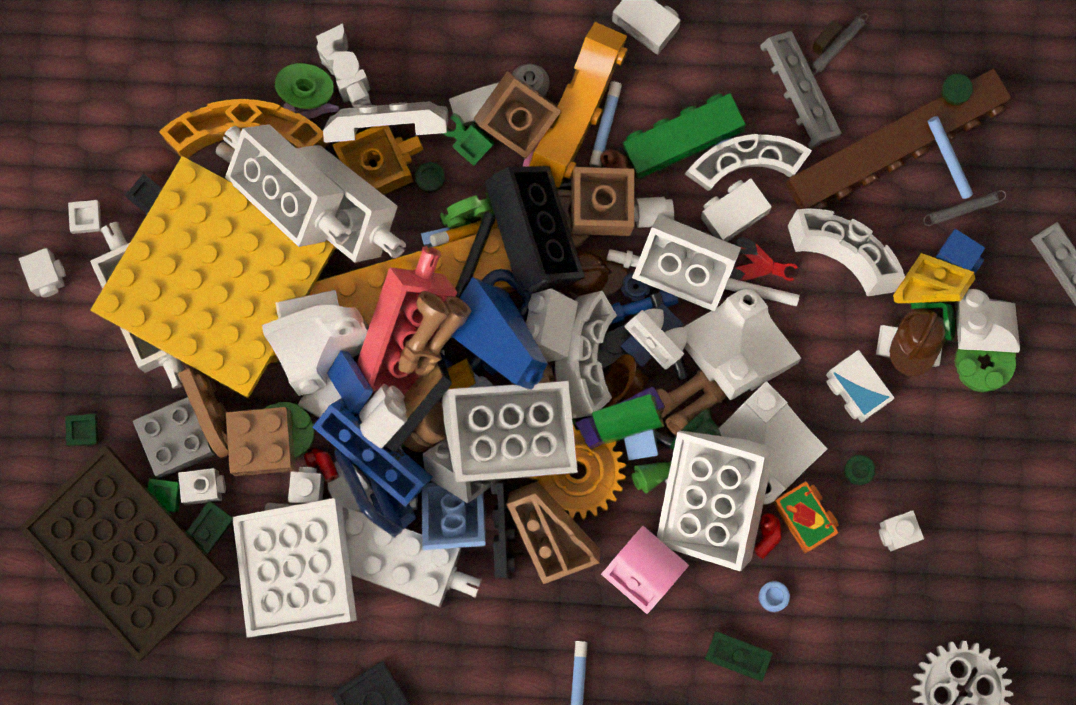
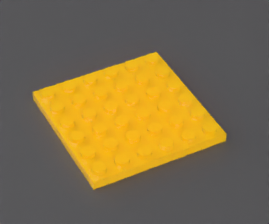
(208, 278)

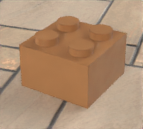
(517, 114)
(602, 201)
(260, 441)

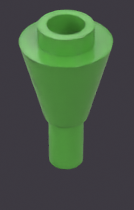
(650, 475)

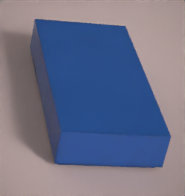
(350, 382)

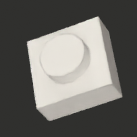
(84, 216)

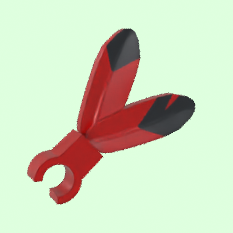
(762, 263)

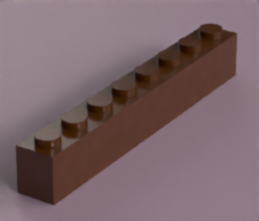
(894, 144)

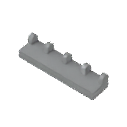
(801, 88)

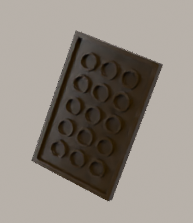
(123, 553)

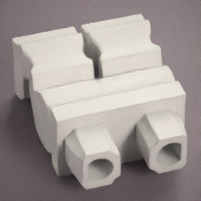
(344, 65)

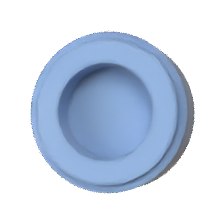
(774, 596)

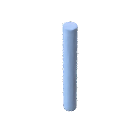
(950, 157)

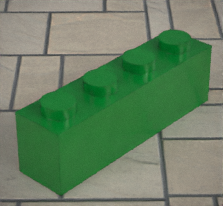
(683, 136)

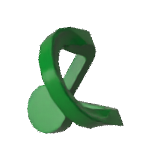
(948, 316)

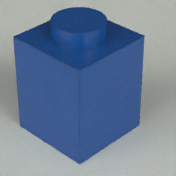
(961, 251)

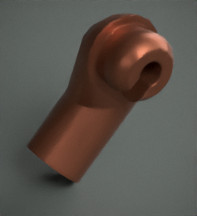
(615, 159)

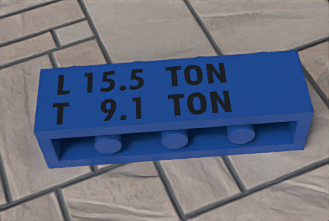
(390, 469)

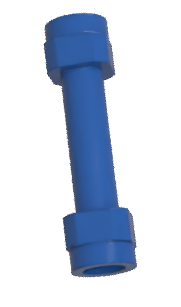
(637, 306)

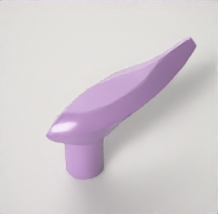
(312, 113)

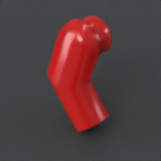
(324, 461)
(770, 535)

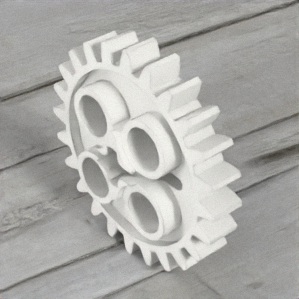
(938, 674)

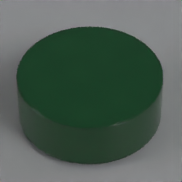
(957, 89)
(429, 177)
(859, 470)

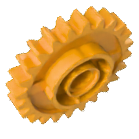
(592, 489)

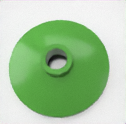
(304, 86)

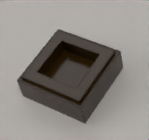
(825, 39)

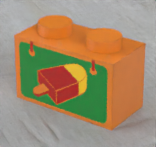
(806, 516)

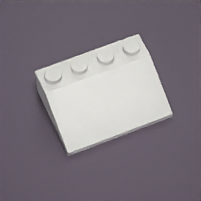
(509, 431)
(715, 497)

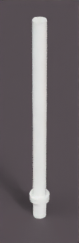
(629, 259)

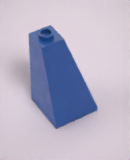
(500, 334)

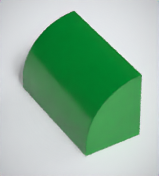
(628, 419)

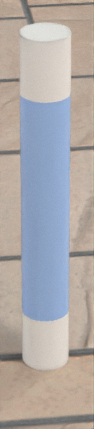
(605, 123)
(579, 673)

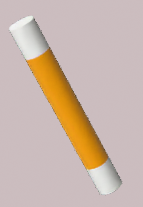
(457, 233)

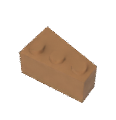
(550, 534)

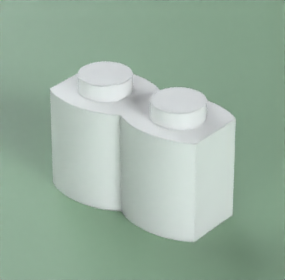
(383, 415)

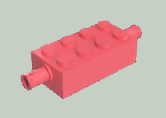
(398, 319)

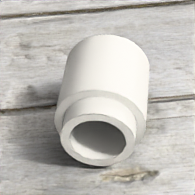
(647, 210)

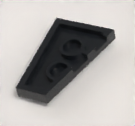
(504, 560)

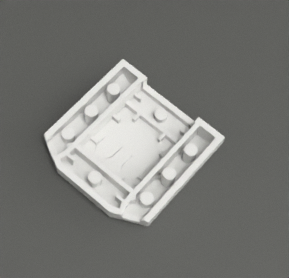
(426, 116)

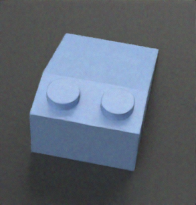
(451, 521)

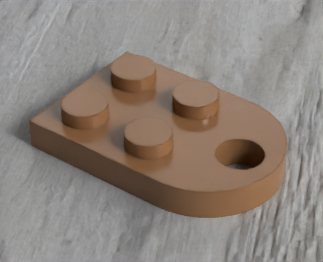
(208, 411)

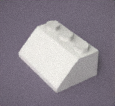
(686, 262)

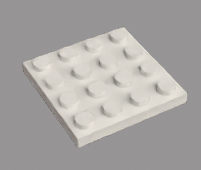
(294, 568)

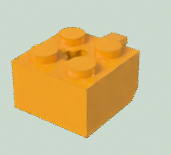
(389, 154)

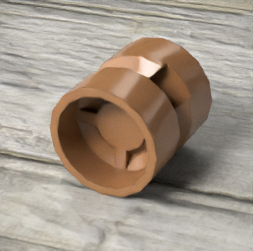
(429, 431)

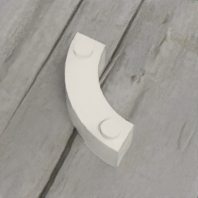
(748, 151)
(851, 245)
(581, 367)

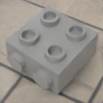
(172, 438)
(439, 465)

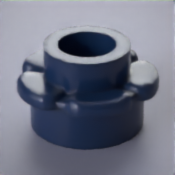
(629, 291)

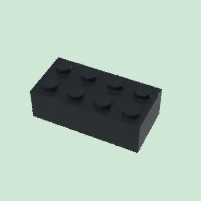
(534, 228)

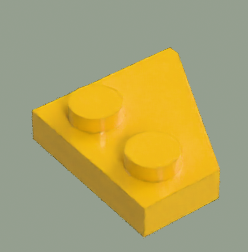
(933, 282)

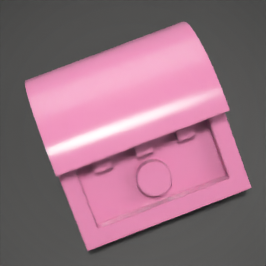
(645, 569)

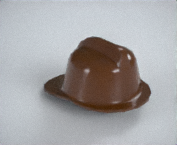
(598, 274)
(917, 342)
(624, 380)

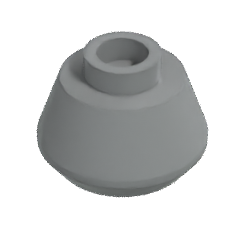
(541, 80)

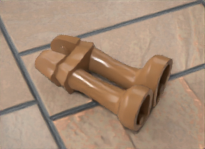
(420, 353)
(671, 400)

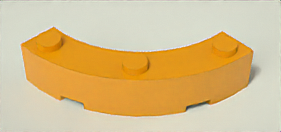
(581, 101)
(208, 125)

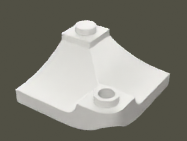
(312, 340)
(739, 344)
(772, 422)

